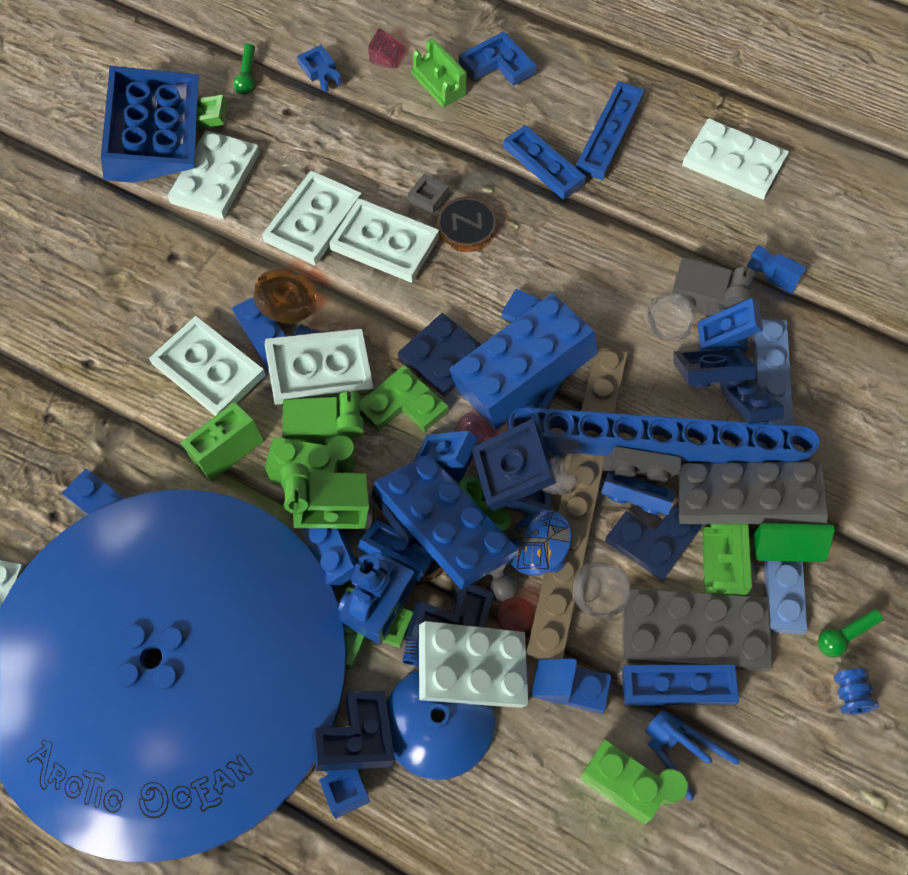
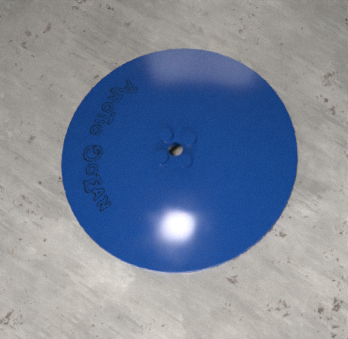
(209, 737)

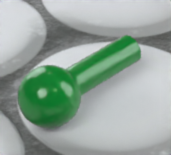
(244, 82)
(835, 642)

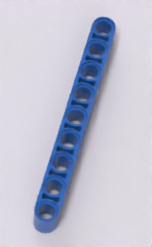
(676, 431)

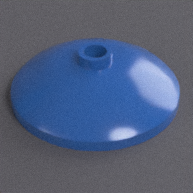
(435, 748)

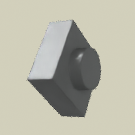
(428, 193)

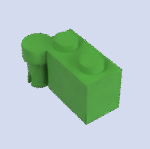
(321, 419)
(316, 457)
(325, 498)
(631, 783)

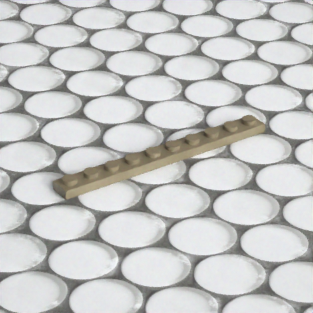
(556, 593)

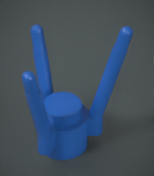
(669, 730)

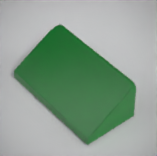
(793, 542)

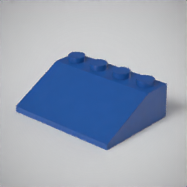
(148, 124)

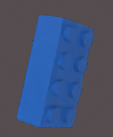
(524, 360)

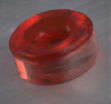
(516, 615)

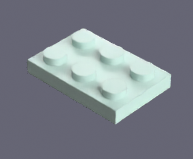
(735, 158)
(217, 174)
(311, 217)
(384, 240)
(318, 365)
(207, 366)
(472, 665)

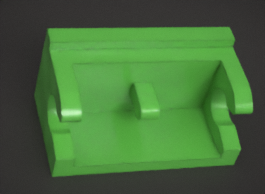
(439, 74)
(222, 441)
(726, 559)

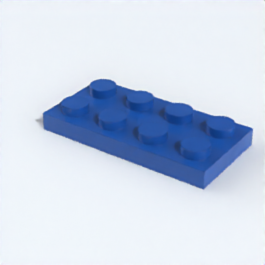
(445, 520)

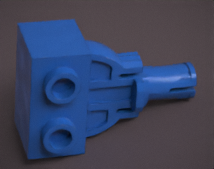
(377, 596)

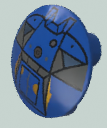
(542, 543)

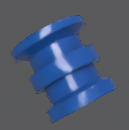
(855, 692)

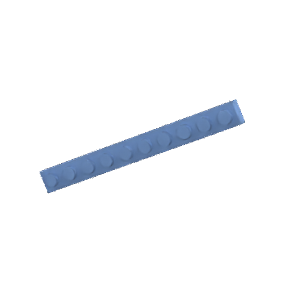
(782, 578)

